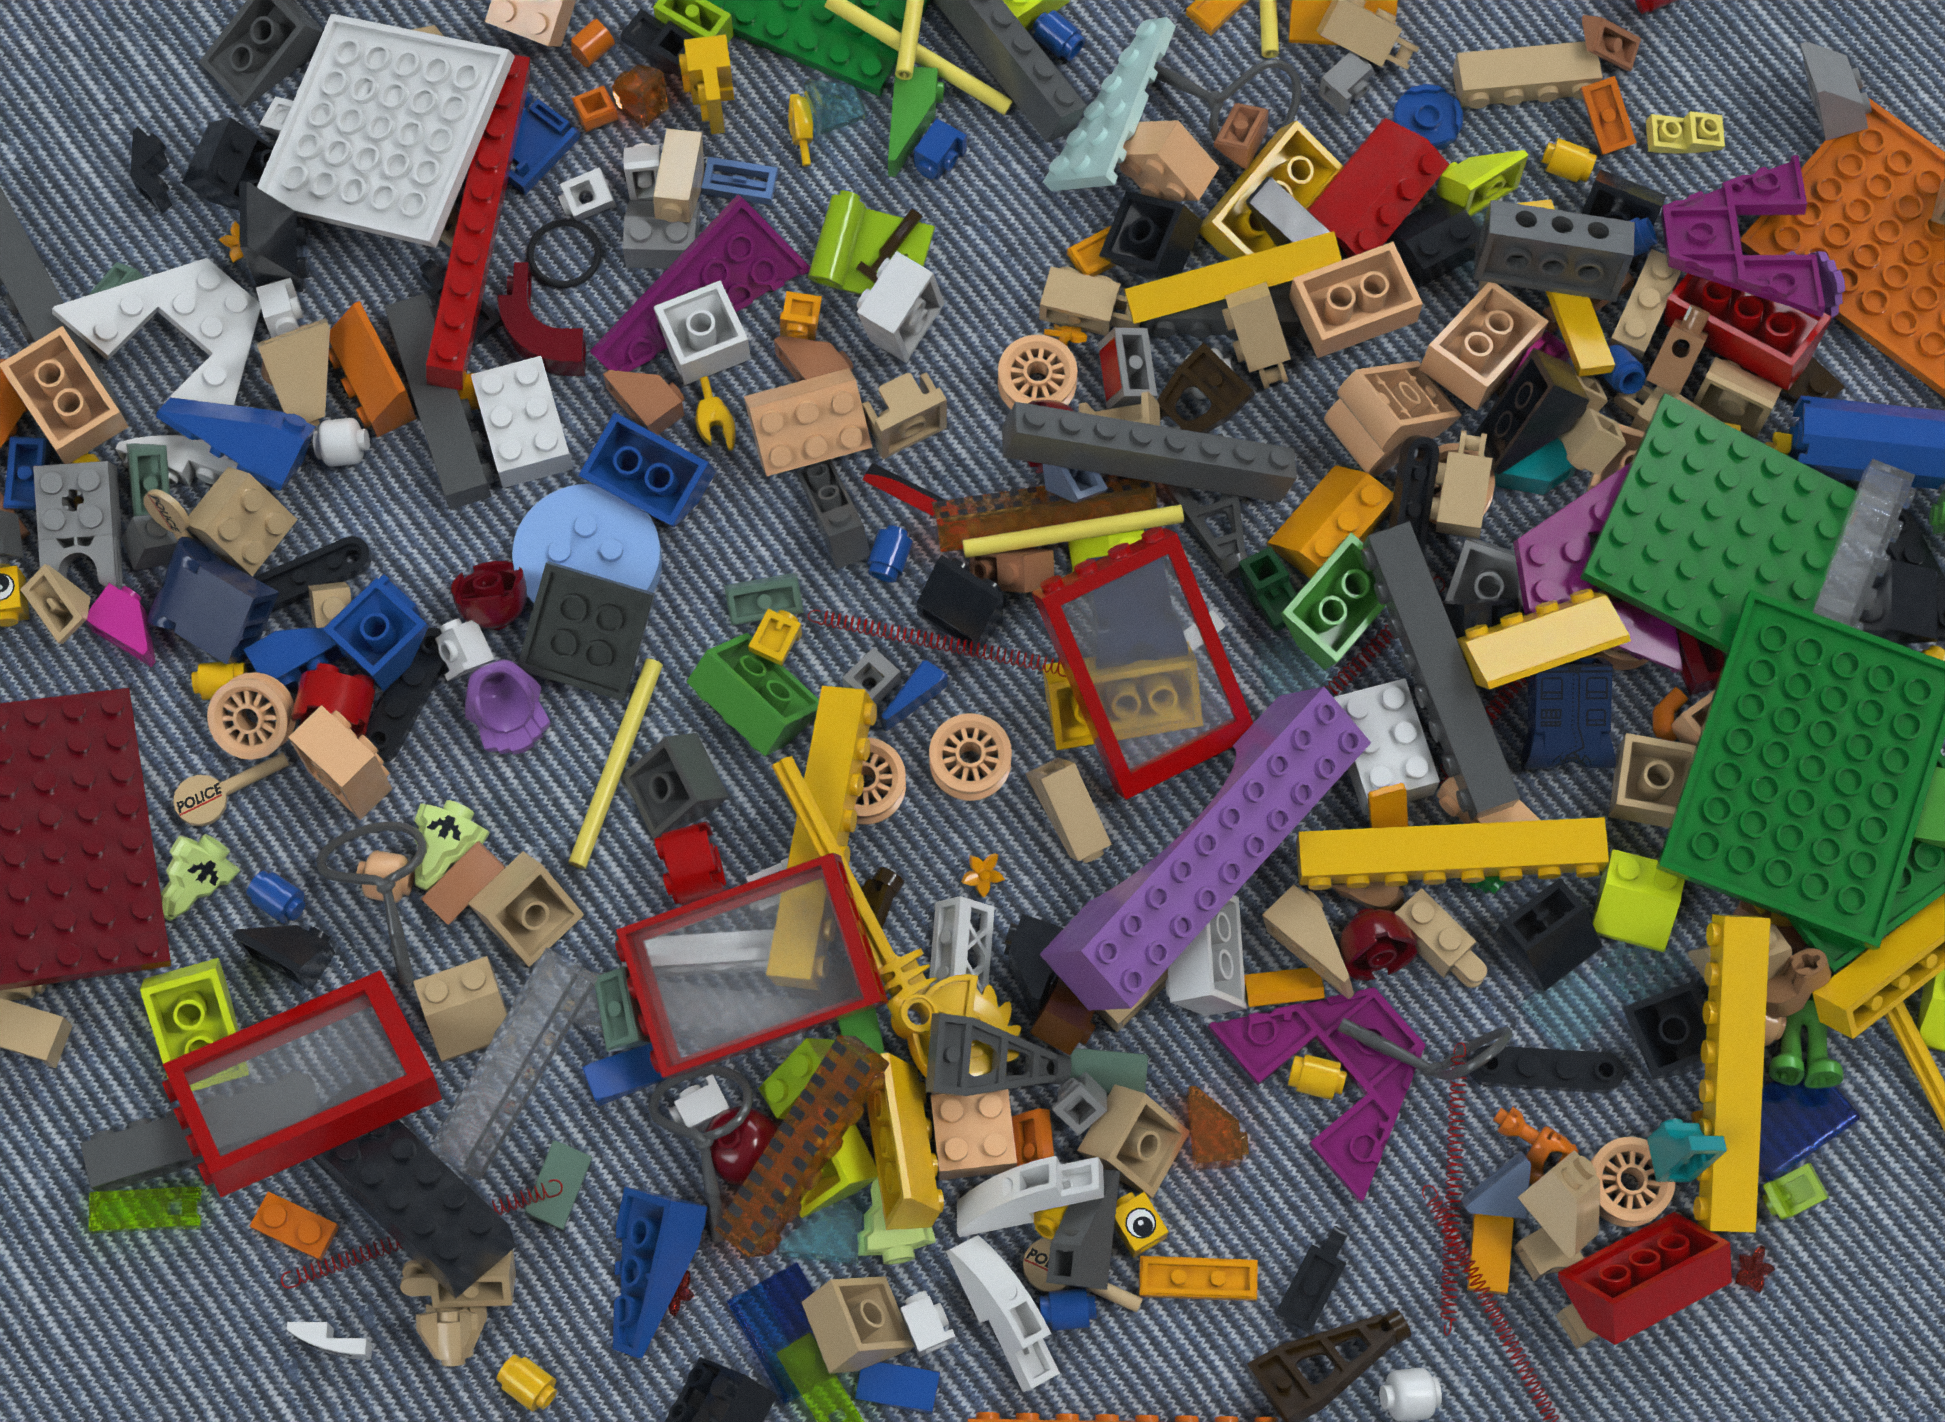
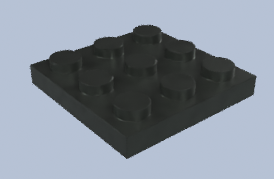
(585, 630)

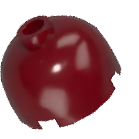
(491, 594)
(1376, 942)
(741, 1149)

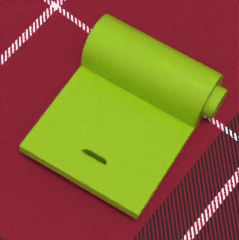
(856, 235)

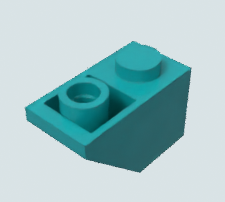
(1538, 471)

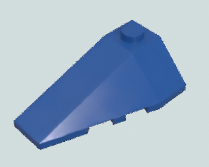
(260, 440)
(657, 1247)

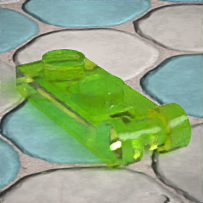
(143, 1210)
(812, 1379)

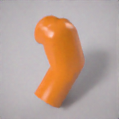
(1664, 713)

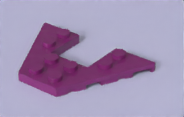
(1706, 242)
(1555, 555)
(1358, 1137)

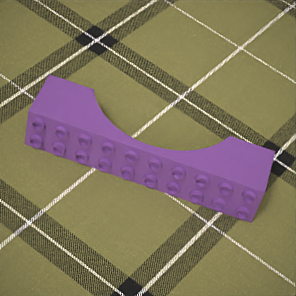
(1144, 923)

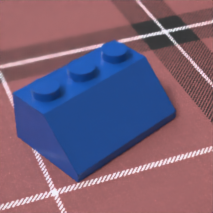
(647, 470)

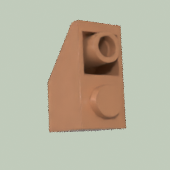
(1016, 569)

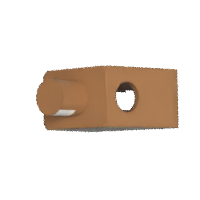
(1674, 362)

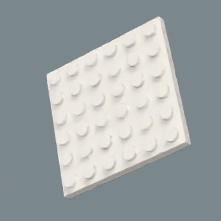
(385, 128)

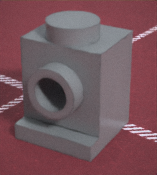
(1346, 82)
(873, 669)
(1080, 1102)

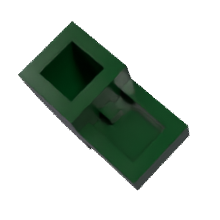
(1267, 585)

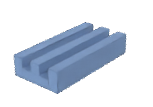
(740, 183)

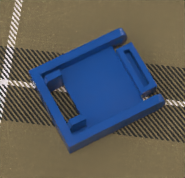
(540, 143)

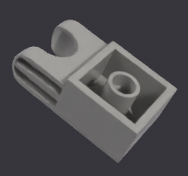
(91, 529)

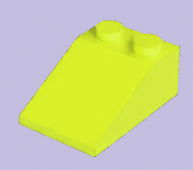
(188, 1008)

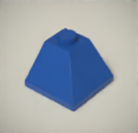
(378, 634)

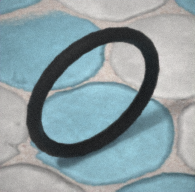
(568, 223)

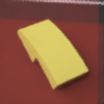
(1690, 134)

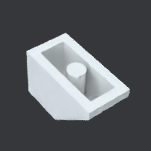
(641, 170)

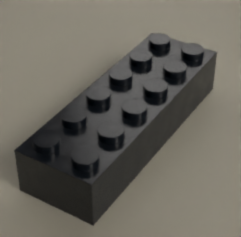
(420, 1204)

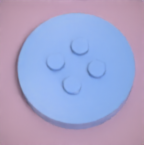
(588, 533)

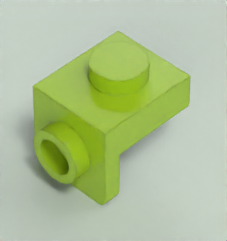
(1794, 1192)

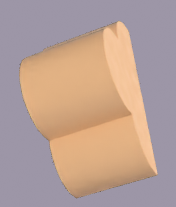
(1383, 409)

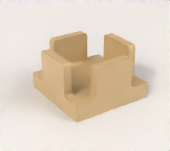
(910, 415)

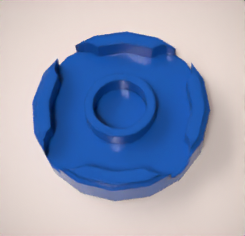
(1430, 113)

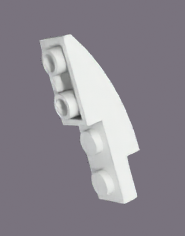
(185, 458)
(1025, 1189)
(1004, 1301)

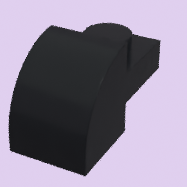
(656, 41)

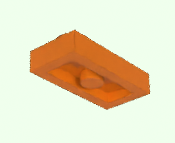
(1608, 115)
(1032, 1135)
(294, 1226)

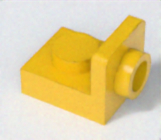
(776, 636)

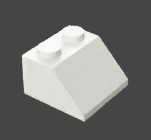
(702, 332)

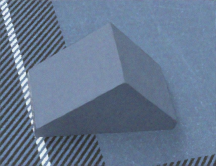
(1073, 483)
(1499, 1191)

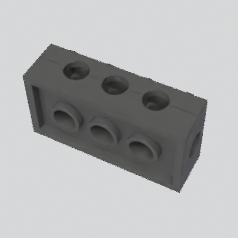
(1554, 250)

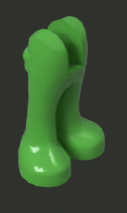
(1819, 1069)

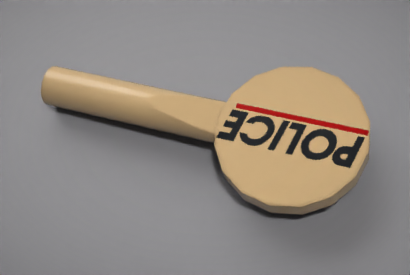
(167, 512)
(203, 799)
(1036, 1267)

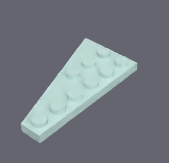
(1114, 114)

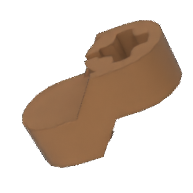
(1374, 897)
(1798, 979)

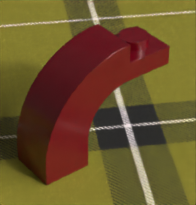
(560, 348)

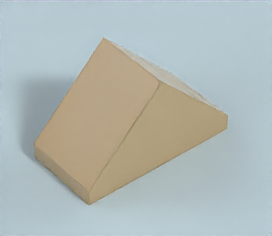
(57, 602)

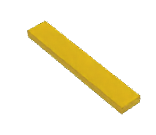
(1223, 278)
(1579, 326)

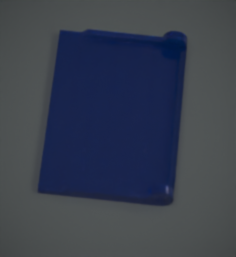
(1798, 1123)
(774, 1319)

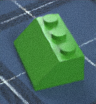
(1334, 605)
(753, 694)

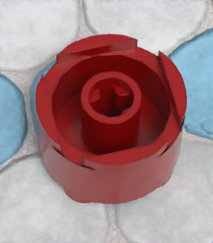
(335, 691)
(691, 862)

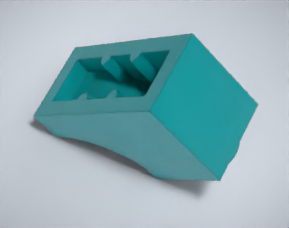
(1682, 1151)

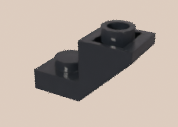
(146, 164)

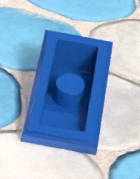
(22, 456)
(920, 688)
(621, 1074)
(898, 1387)

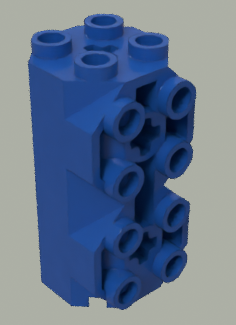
(1846, 435)

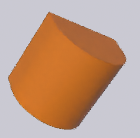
(591, 43)
(594, 108)

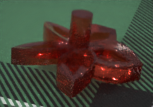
(1753, 1270)
(682, 1293)

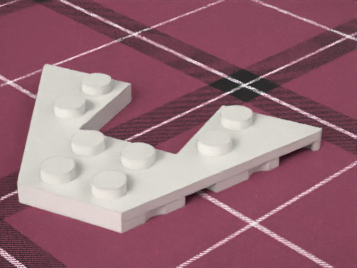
(192, 298)

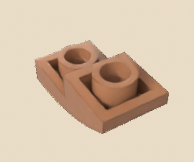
(463, 882)

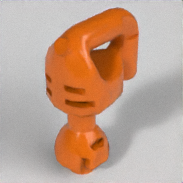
(1542, 1142)

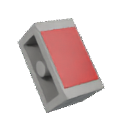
(1126, 366)

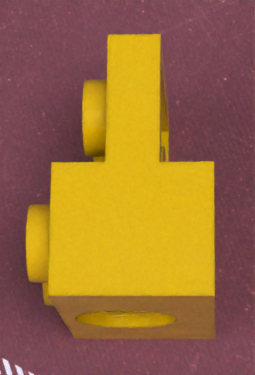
(708, 77)

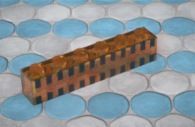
(1033, 508)
(802, 1146)

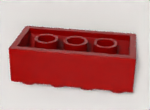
(1378, 187)
(1751, 329)
(1647, 1277)

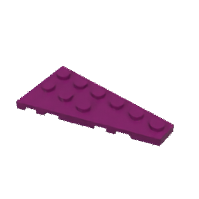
(733, 249)

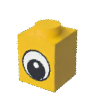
(13, 602)
(1138, 1223)

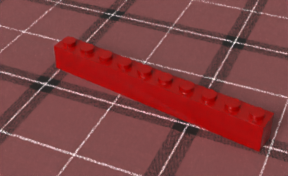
(476, 234)

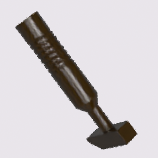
(891, 245)

